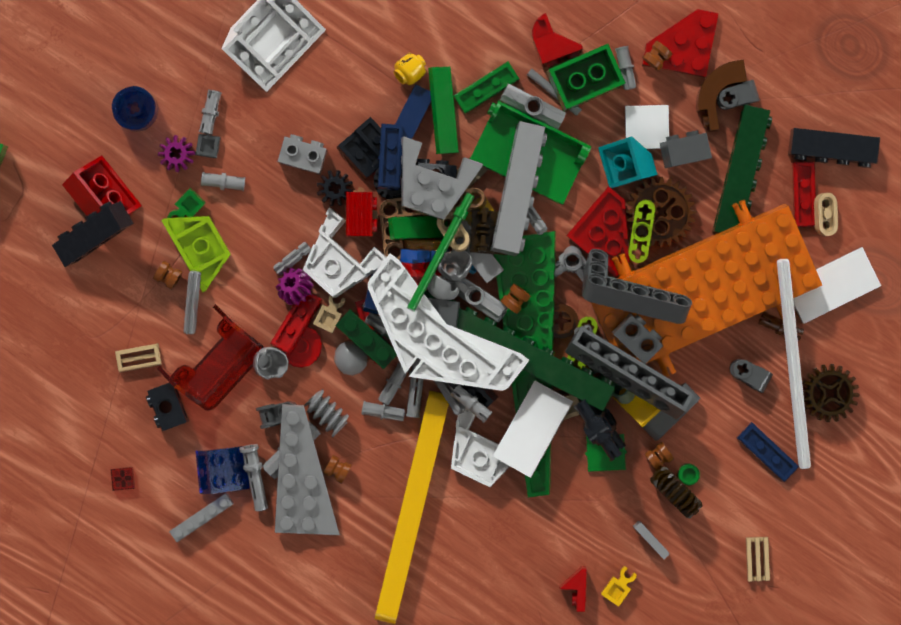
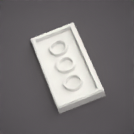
(841, 283)
(532, 429)

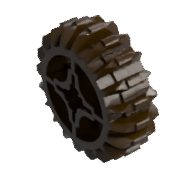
(836, 385)
(676, 492)

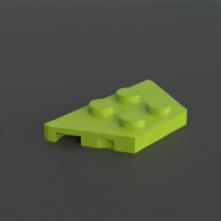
(198, 245)

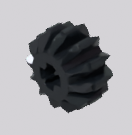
(330, 194)

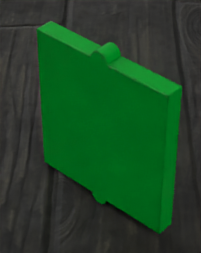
(599, 461)

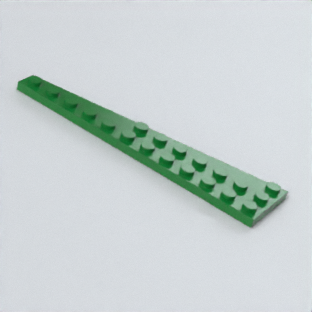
(535, 274)

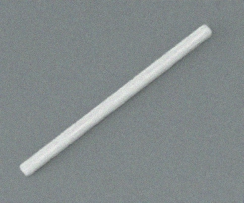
(793, 361)

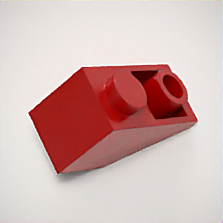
(554, 47)

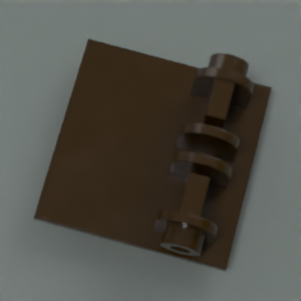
(482, 231)

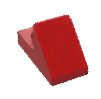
(577, 582)

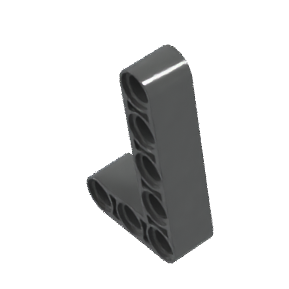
(630, 296)

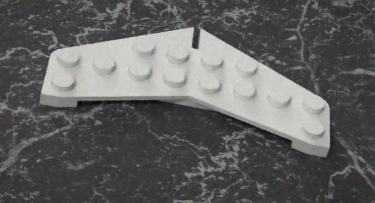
(444, 350)

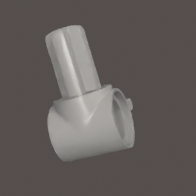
(564, 264)

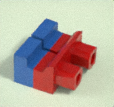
(417, 262)

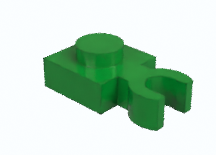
(188, 204)

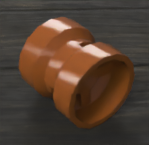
(657, 55)
(171, 278)
(512, 302)
(662, 452)
(337, 469)

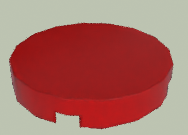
(306, 350)

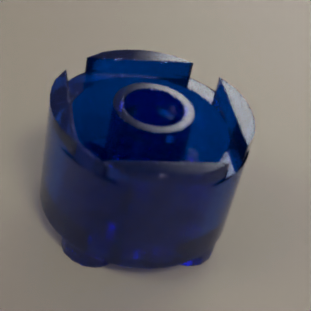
(131, 97)

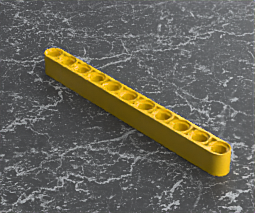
(412, 508)

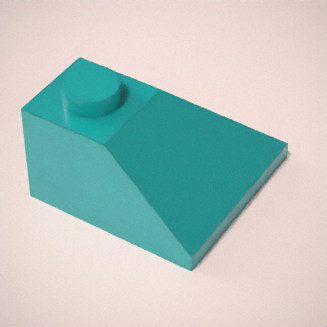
(626, 162)

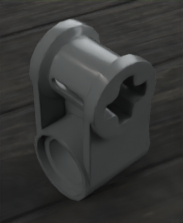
(741, 94)
(754, 375)
(274, 414)

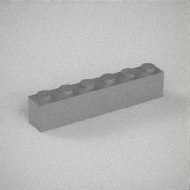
(517, 189)

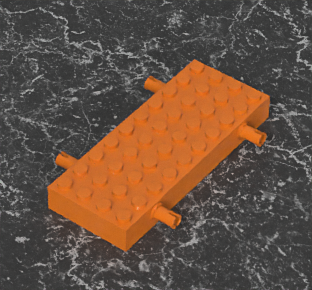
(724, 277)

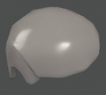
(455, 265)
(442, 288)
(350, 358)
(270, 363)

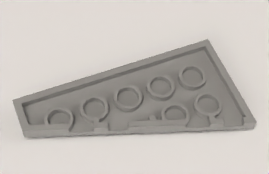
(301, 490)

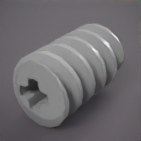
(326, 412)

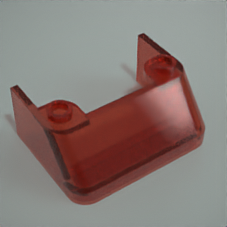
(220, 368)

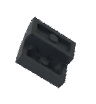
(363, 148)

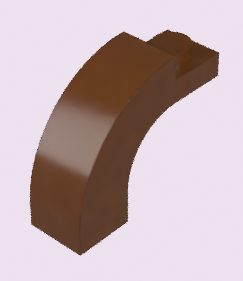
(723, 76)

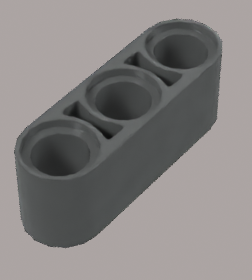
(663, 422)

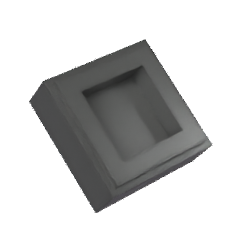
(208, 146)

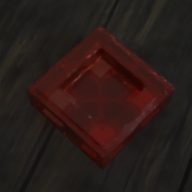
(122, 478)

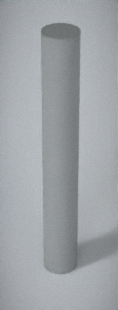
(548, 87)

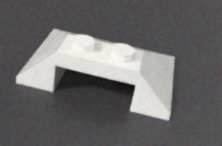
(271, 39)

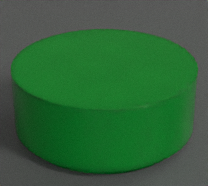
(688, 474)

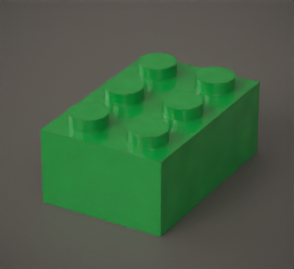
(585, 77)

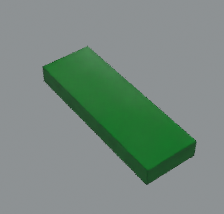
(486, 87)
(414, 228)

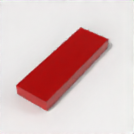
(804, 193)
(295, 324)

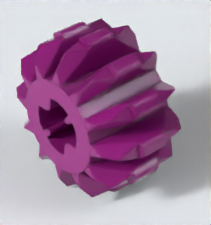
(173, 161)
(294, 286)

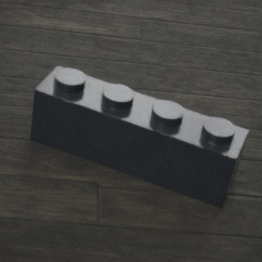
(834, 146)
(93, 233)

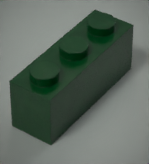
(366, 339)

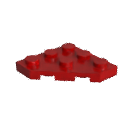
(689, 42)
(604, 228)

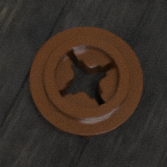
(569, 327)

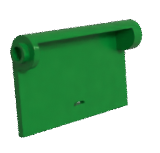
(561, 154)

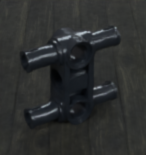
(601, 428)

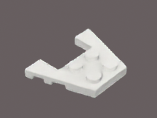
(332, 265)
(474, 453)

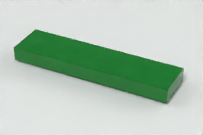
(443, 110)

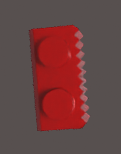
(360, 214)

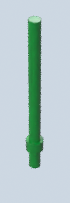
(459, 215)

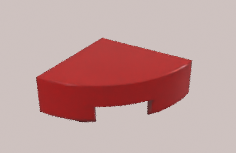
(541, 27)

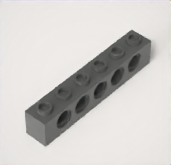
(629, 373)

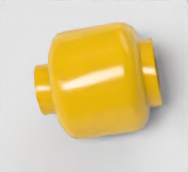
(409, 69)

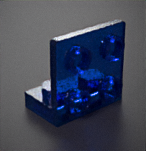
(221, 470)

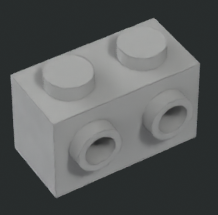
(302, 154)

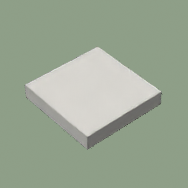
(647, 124)

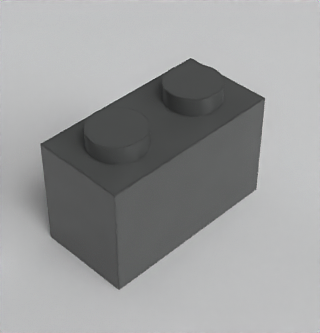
(685, 150)

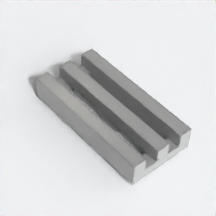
(647, 535)

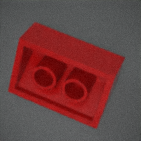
(98, 184)

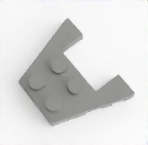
(429, 190)

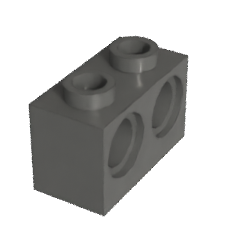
(634, 341)

